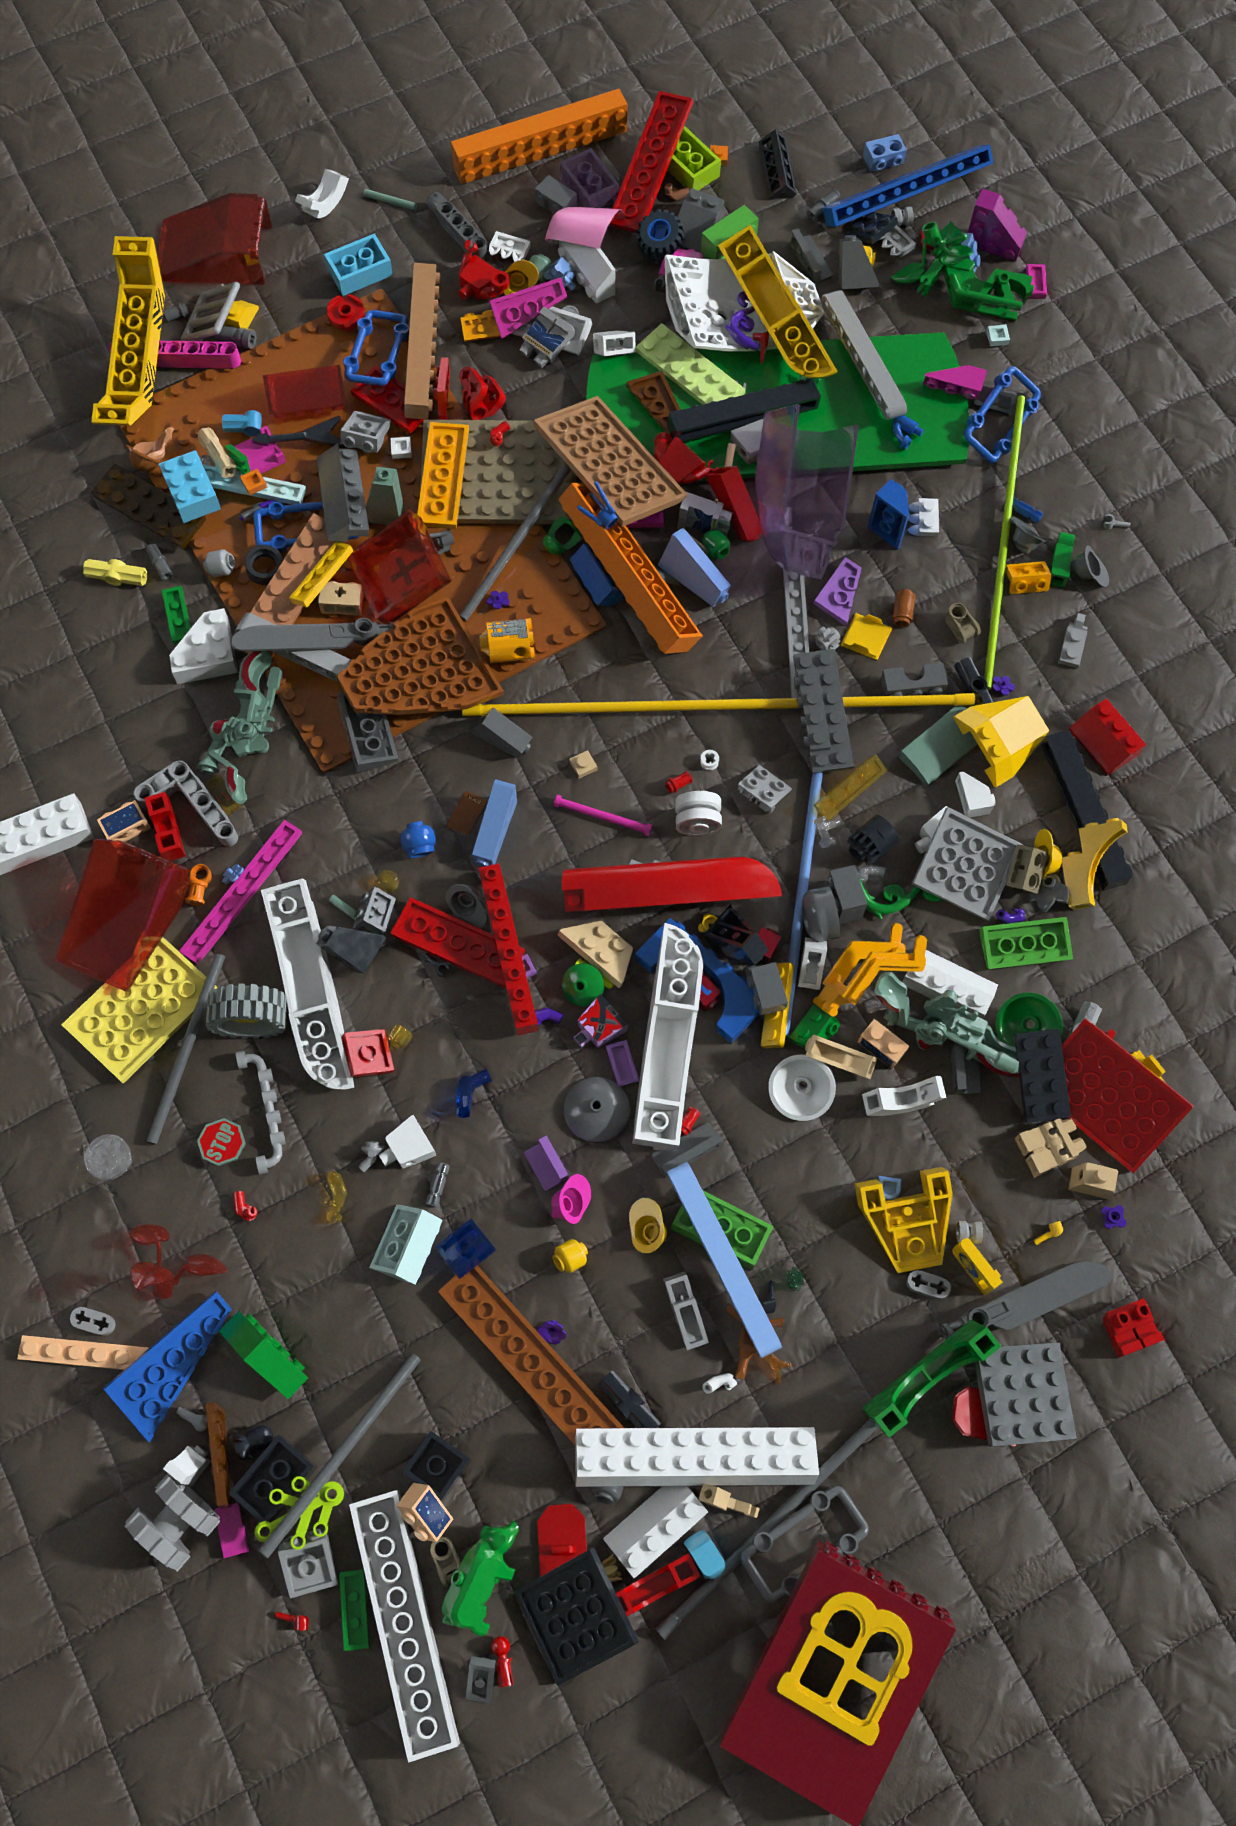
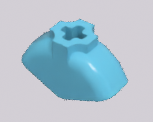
(705, 1555)

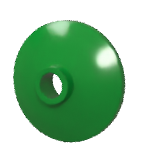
(592, 982)

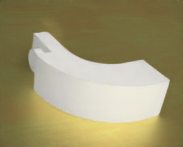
(326, 195)
(904, 1099)

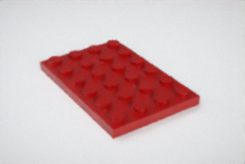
(1118, 1097)

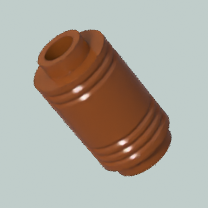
(903, 608)

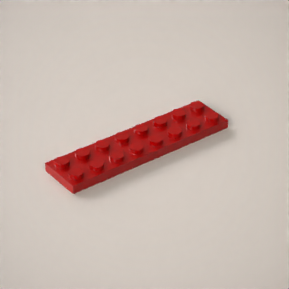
(651, 160)

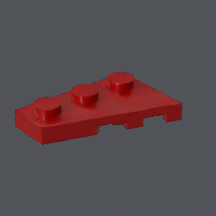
(442, 387)

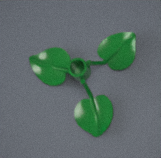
(933, 237)

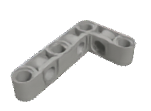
(195, 792)

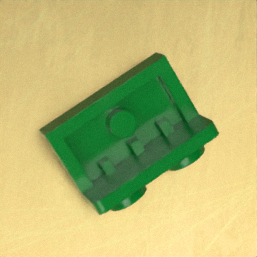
(814, 1023)

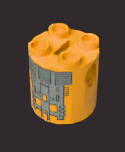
(508, 640)

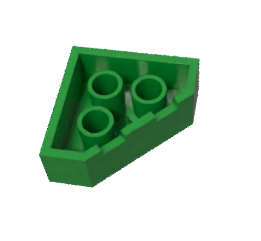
(264, 1353)

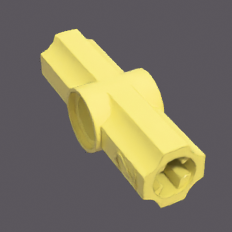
(115, 572)

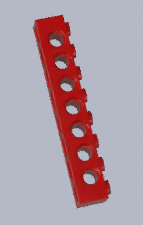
(508, 949)

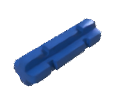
(1027, 510)

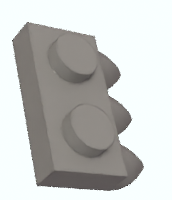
(898, 242)

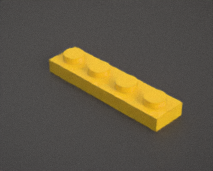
(321, 574)
(775, 1023)

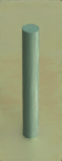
(390, 199)
(344, 907)

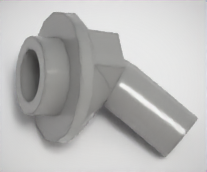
(372, 1149)

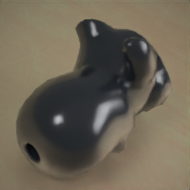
(255, 1439)

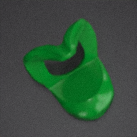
(553, 545)

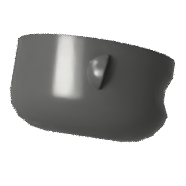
(821, 914)

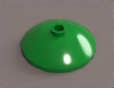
(1021, 1008)

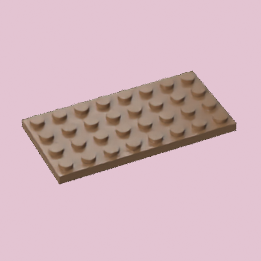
(606, 452)

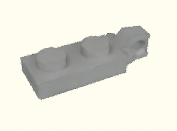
(1073, 642)

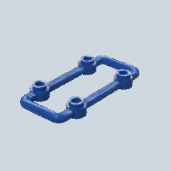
(388, 368)
(976, 420)
(277, 511)

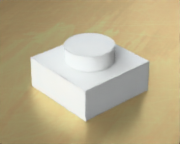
(401, 447)

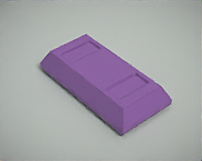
(622, 1063)

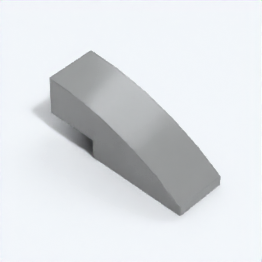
(685, 1310)

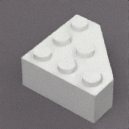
(205, 650)

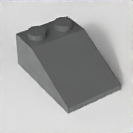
(697, 215)

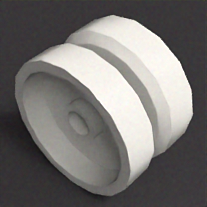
(698, 813)

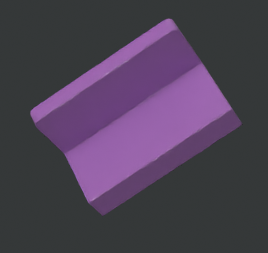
(546, 1164)

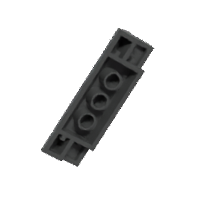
(342, 494)

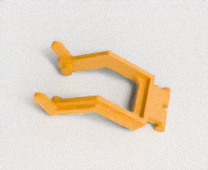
(877, 957)

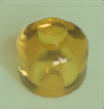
(388, 881)
(399, 1036)

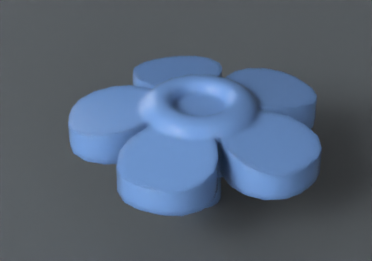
(232, 874)

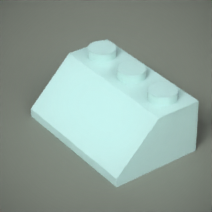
(406, 1243)

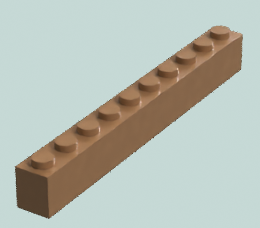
(421, 341)

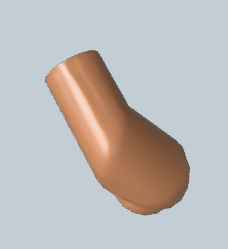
(674, 193)

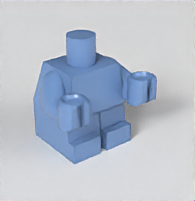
(562, 270)

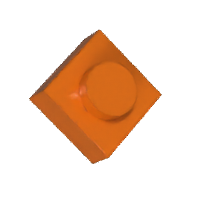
(721, 152)
(253, 481)

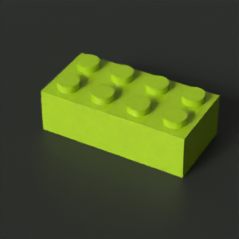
(693, 162)

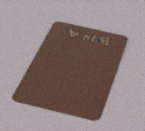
(466, 813)

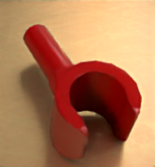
(300, 1622)

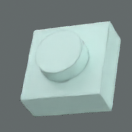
(998, 335)

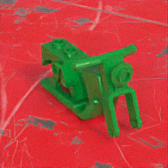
(969, 292)

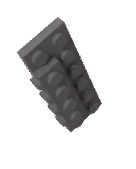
(822, 711)

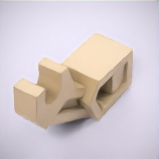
(721, 1499)

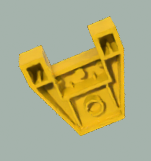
(910, 1226)

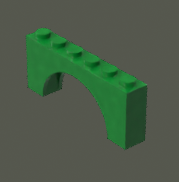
(966, 1345)

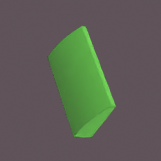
(1026, 943)
(744, 1232)

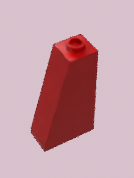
(731, 491)

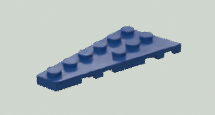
(158, 1376)

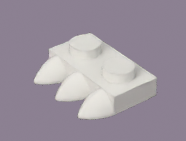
(509, 246)
(925, 517)

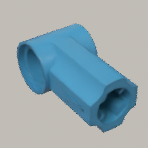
(248, 423)

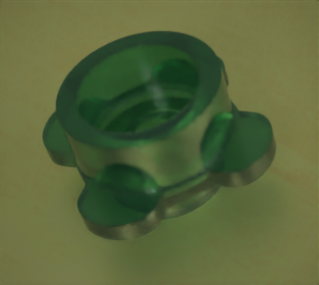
(795, 1279)

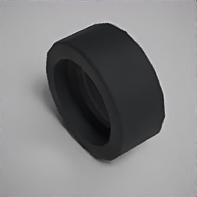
(257, 552)

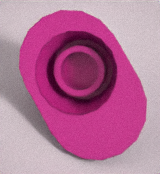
(572, 1199)

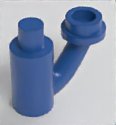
(907, 425)

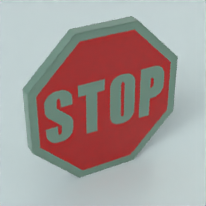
(221, 1142)

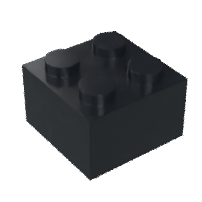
(437, 1465)

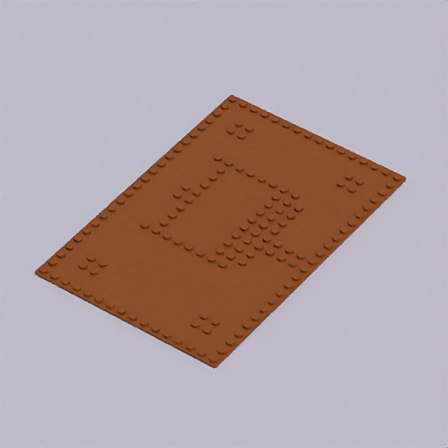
(535, 579)

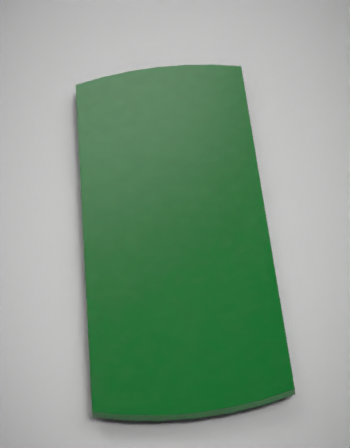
(842, 403)

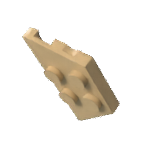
(600, 948)

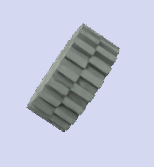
(246, 1011)

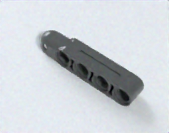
(456, 224)

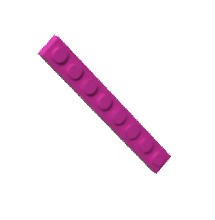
(240, 892)

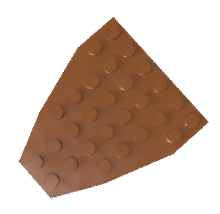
(420, 667)

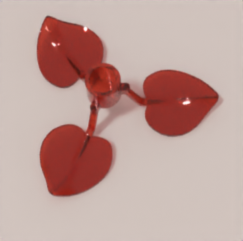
(147, 1274)

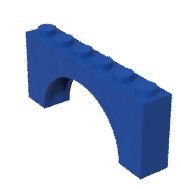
(737, 996)

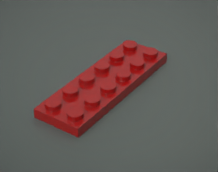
(450, 940)

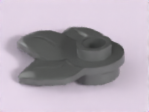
(1049, 893)

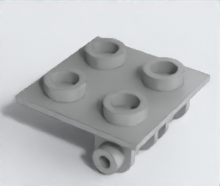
(764, 787)

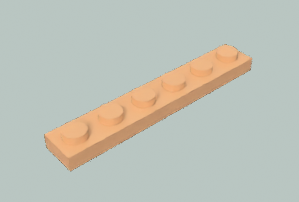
(78, 1352)

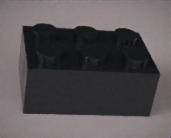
(271, 1471)

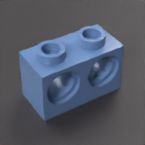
(884, 153)

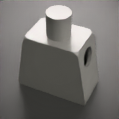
(748, 441)

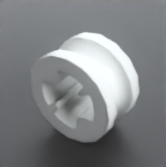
(709, 753)

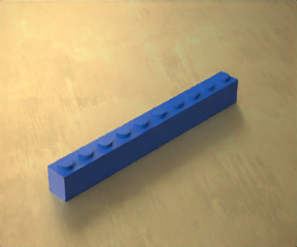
(907, 185)

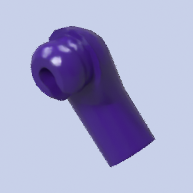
(1005, 917)
(548, 1014)

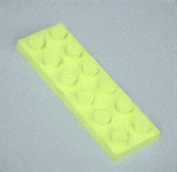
(687, 367)

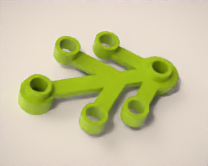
(321, 1499)

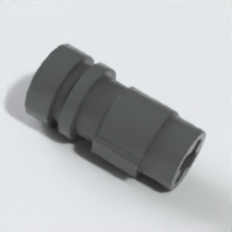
(242, 337)

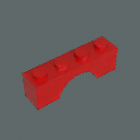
(658, 1584)

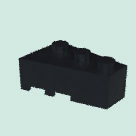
(735, 937)

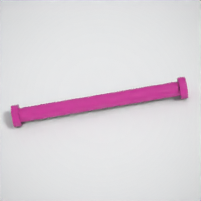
(559, 801)

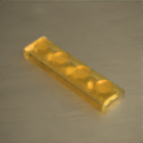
(850, 787)

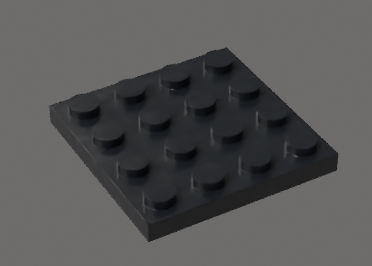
(576, 1616)

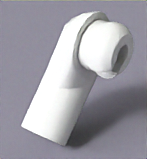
(717, 1381)

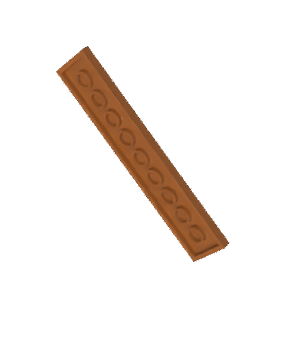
(526, 1354)

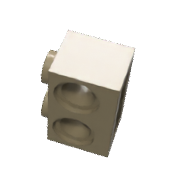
(1027, 868)

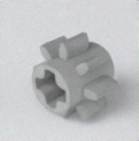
(827, 638)

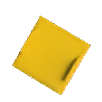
(866, 635)

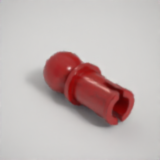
(500, 1647)

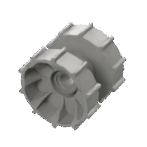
(162, 1534)

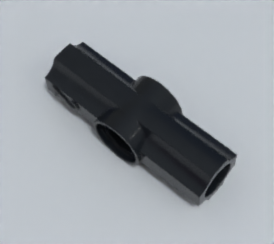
(970, 677)
(628, 1401)

